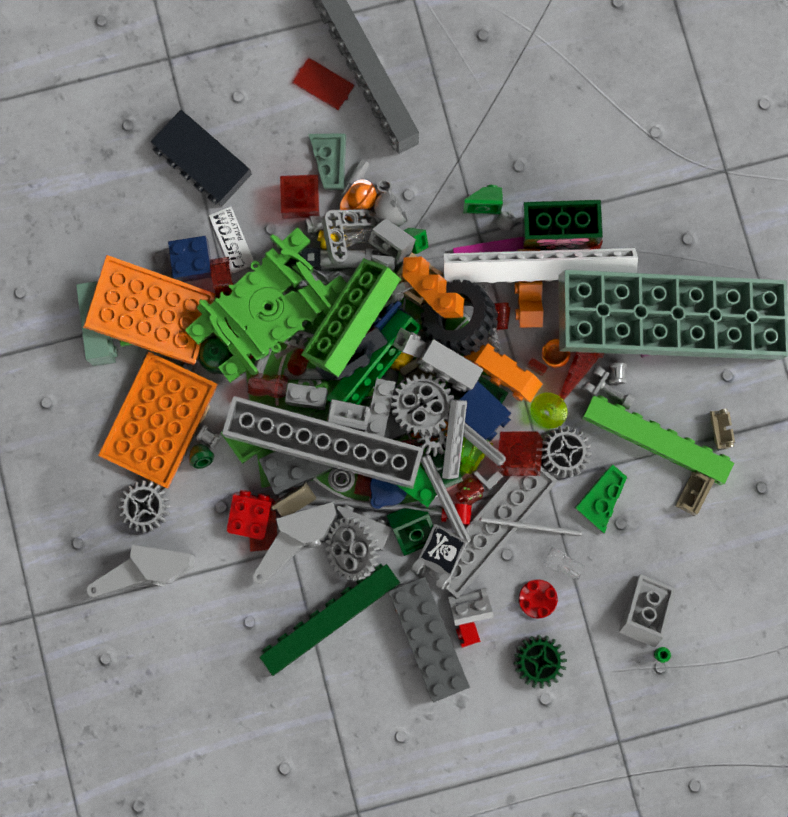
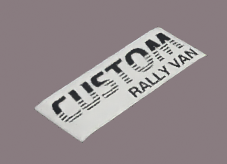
(231, 239)

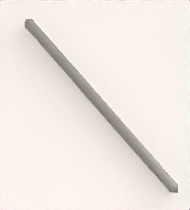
(531, 526)

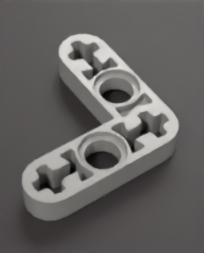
(338, 227)

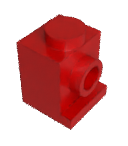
(468, 633)

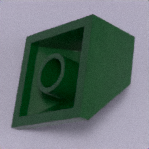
(410, 528)

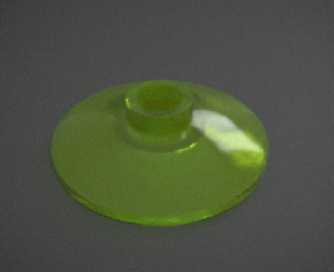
(554, 405)

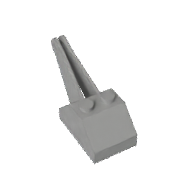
(296, 531)
(144, 565)

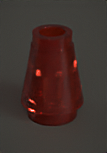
(503, 315)

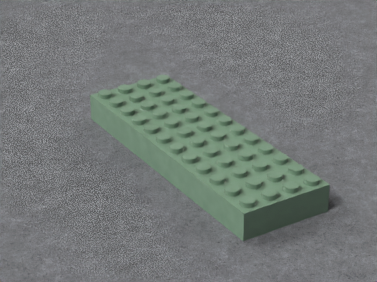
(672, 315)

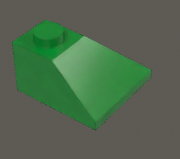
(484, 201)

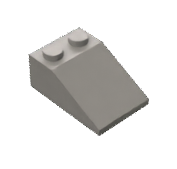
(648, 611)

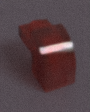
(221, 276)

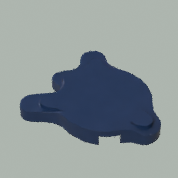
(385, 494)

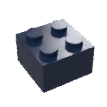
(190, 258)

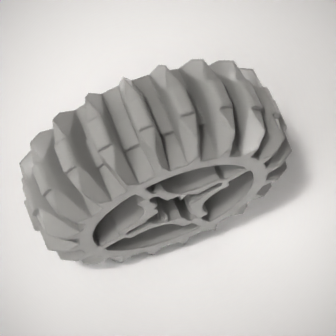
(567, 460)
(138, 513)

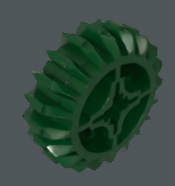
(537, 670)

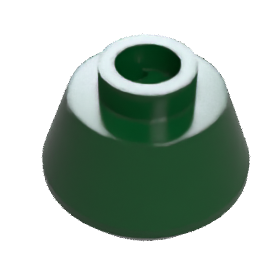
(200, 456)

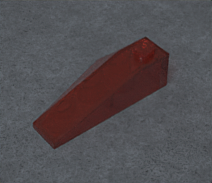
(581, 365)

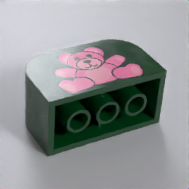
(562, 224)

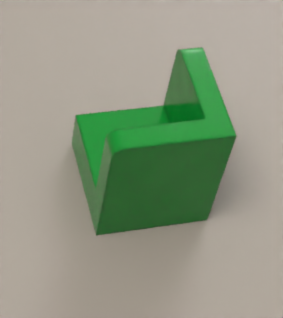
(421, 241)

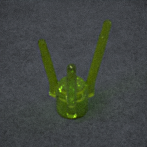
(467, 463)

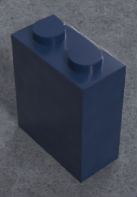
(485, 412)

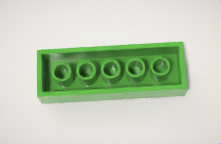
(351, 316)

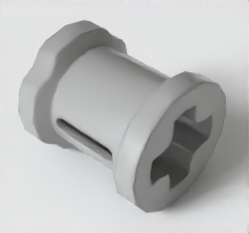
(618, 373)
(209, 437)

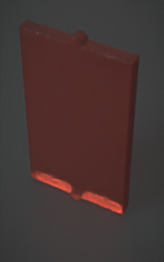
(323, 84)

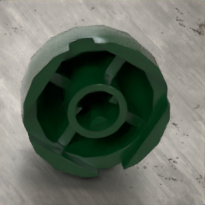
(213, 354)

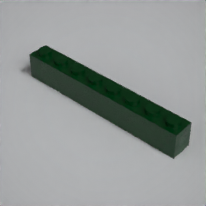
(329, 620)

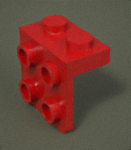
(249, 514)

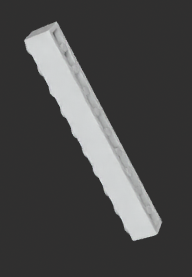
(535, 265)

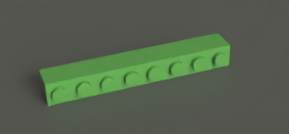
(658, 440)

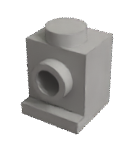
(409, 343)

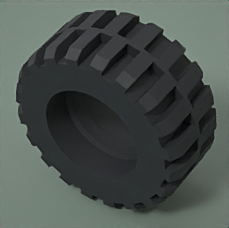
(475, 332)

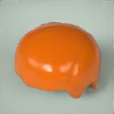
(552, 355)

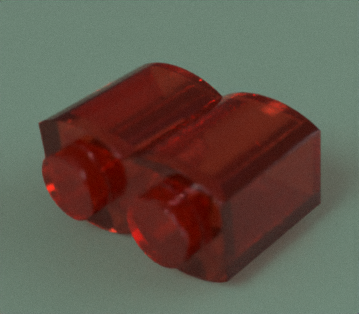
(264, 384)

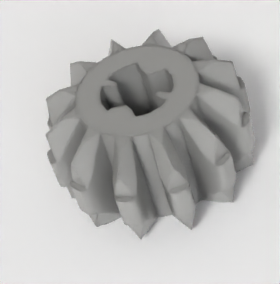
(433, 446)

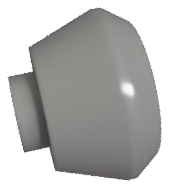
(338, 485)

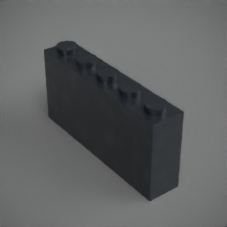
(200, 158)

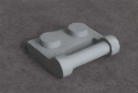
(470, 611)

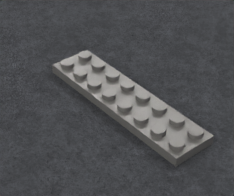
(511, 503)

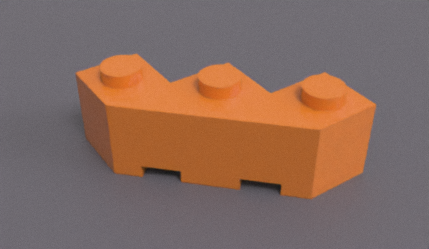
(432, 288)
(529, 301)
(505, 372)

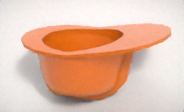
(359, 197)

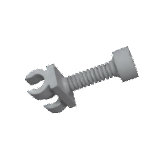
(626, 400)

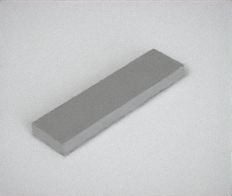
(454, 439)

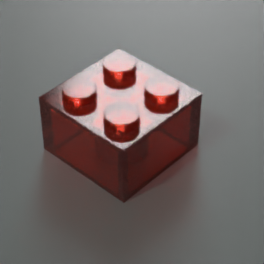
(299, 196)
(521, 453)

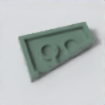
(330, 157)

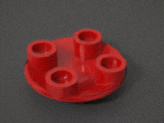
(538, 599)

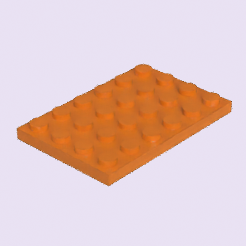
(146, 309)
(158, 420)

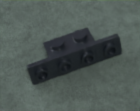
(371, 342)

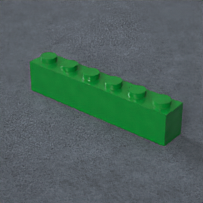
(362, 381)

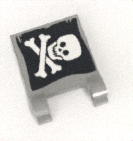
(440, 554)

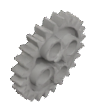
(413, 390)
(352, 548)

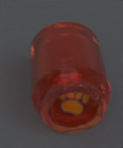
(297, 363)

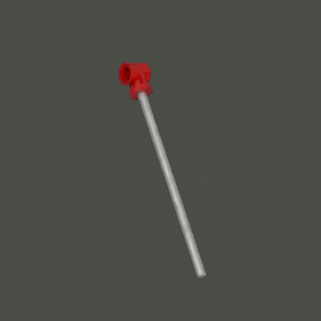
(463, 510)

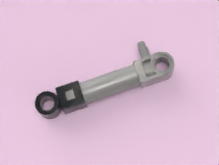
(319, 258)

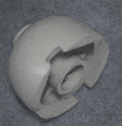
(389, 208)

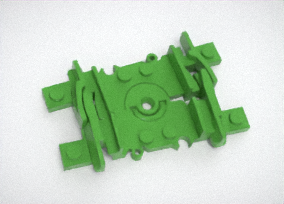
(247, 303)

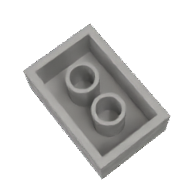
(449, 366)

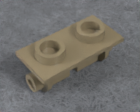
(720, 420)

